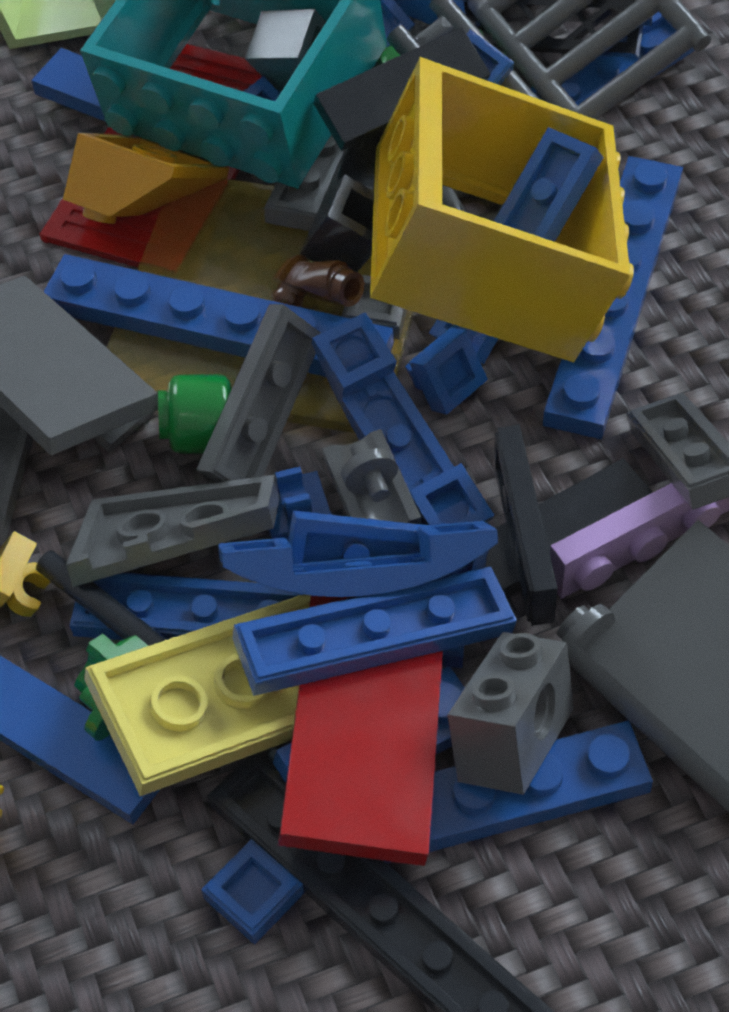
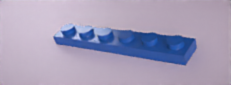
(172, 307)
(587, 388)

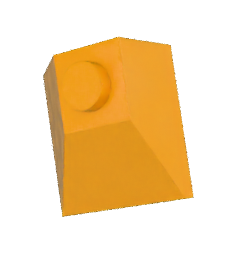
(132, 176)

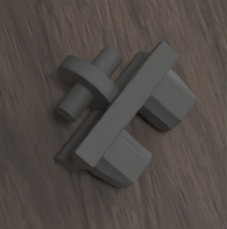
(370, 480)

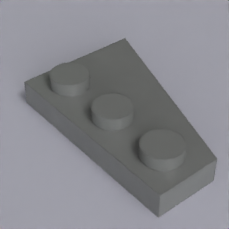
(168, 523)

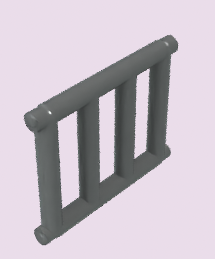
(549, 80)

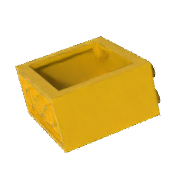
(473, 269)

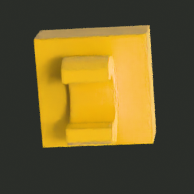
(15, 570)

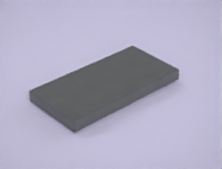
(59, 375)

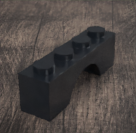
(345, 216)

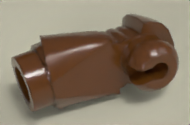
(321, 280)

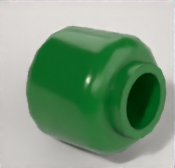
(191, 410)

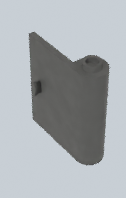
(667, 656)

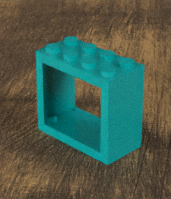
(272, 139)

